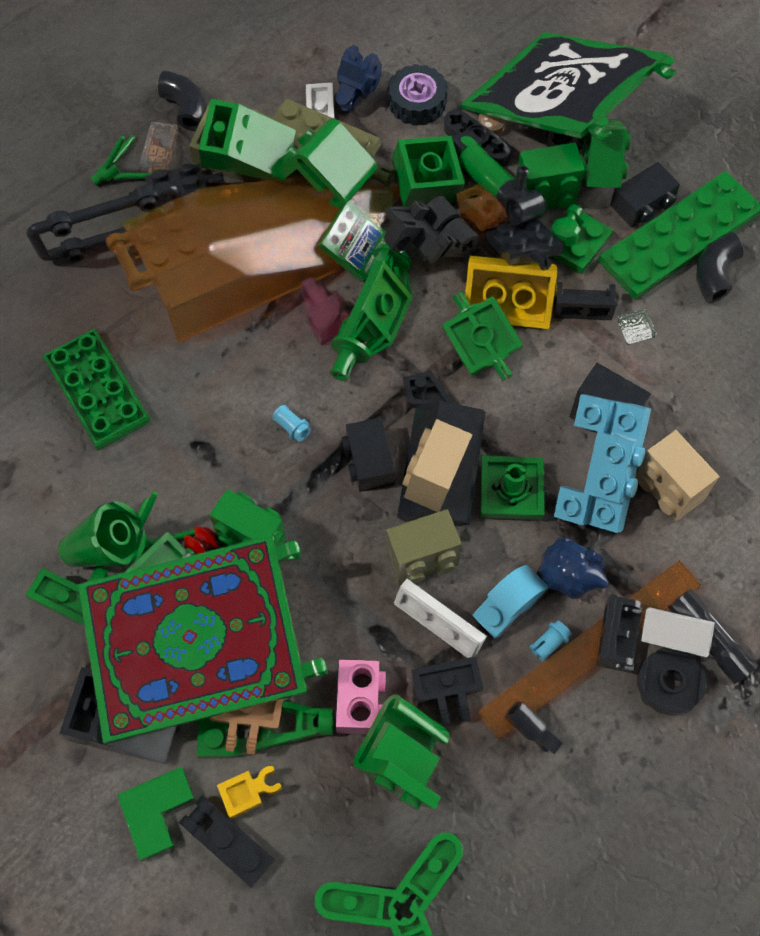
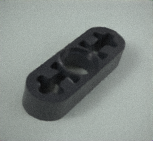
(469, 124)

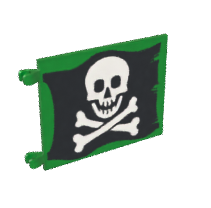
(567, 84)

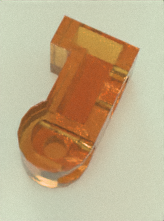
(483, 210)

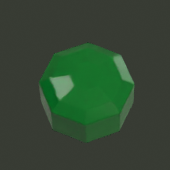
(566, 230)

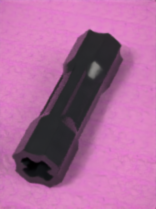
(728, 654)

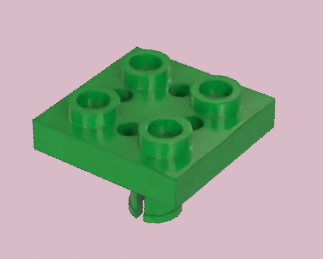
(512, 477)

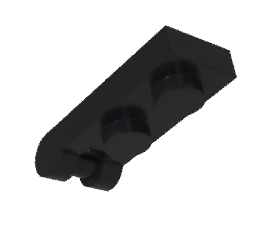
(228, 842)

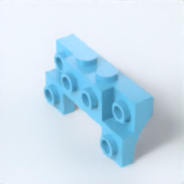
(612, 466)

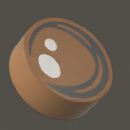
(492, 123)

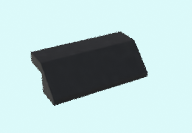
(461, 491)

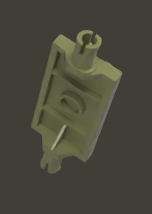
(302, 118)

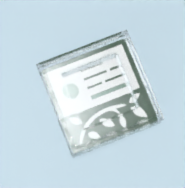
(636, 326)

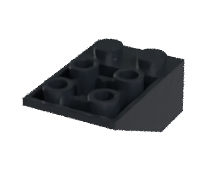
(83, 726)

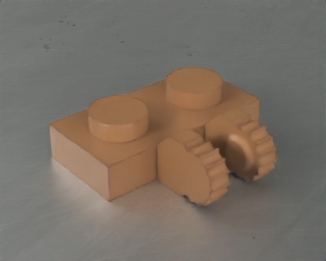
(256, 717)

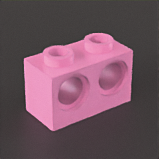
(351, 697)

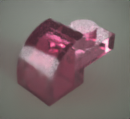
(323, 311)

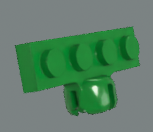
(60, 594)

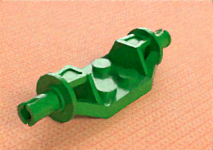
(376, 312)

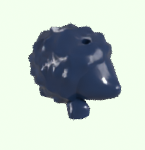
(572, 569)

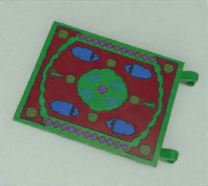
(193, 638)

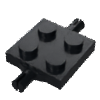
(186, 177)
(525, 243)

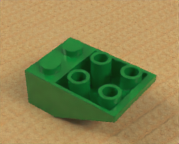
(244, 141)

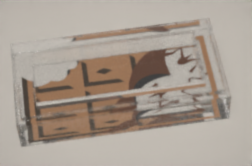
(158, 147)

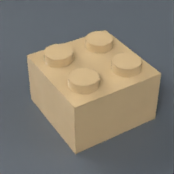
(435, 464)
(676, 475)

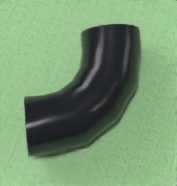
(186, 94)
(713, 264)

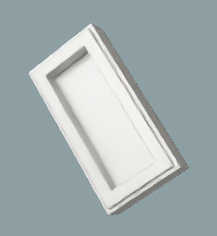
(678, 632)

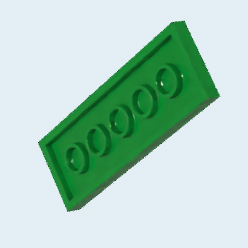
(679, 235)

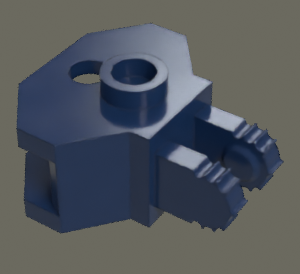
(356, 77)

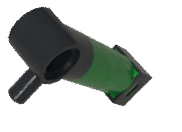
(517, 201)

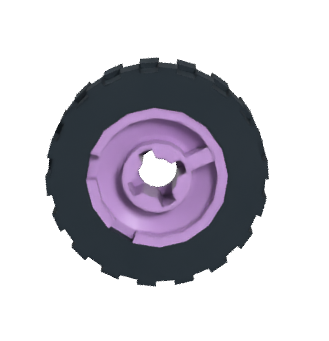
(417, 94)

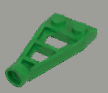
(213, 735)

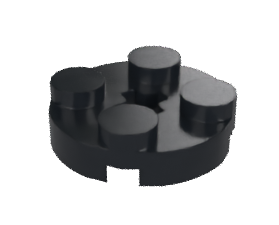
(657, 694)

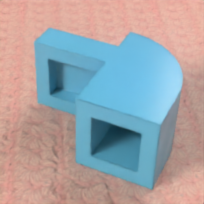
(509, 599)

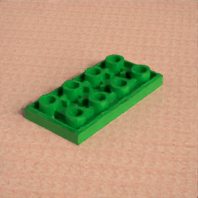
(96, 389)

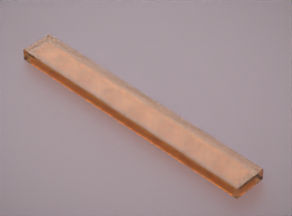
(580, 654)

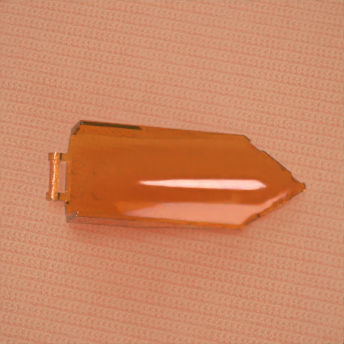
(235, 246)

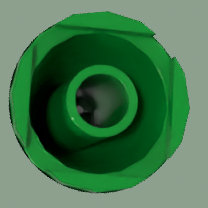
(104, 538)

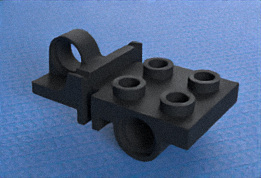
(433, 230)

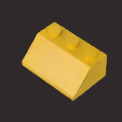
(520, 289)

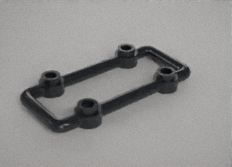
(62, 221)

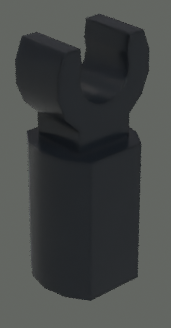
(532, 727)

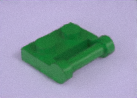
(589, 243)

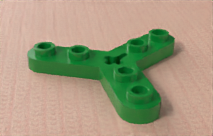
(375, 905)

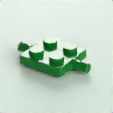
(482, 336)

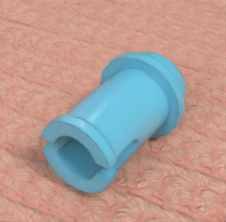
(297, 428)
(550, 640)

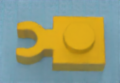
(242, 792)

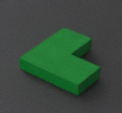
(145, 808)

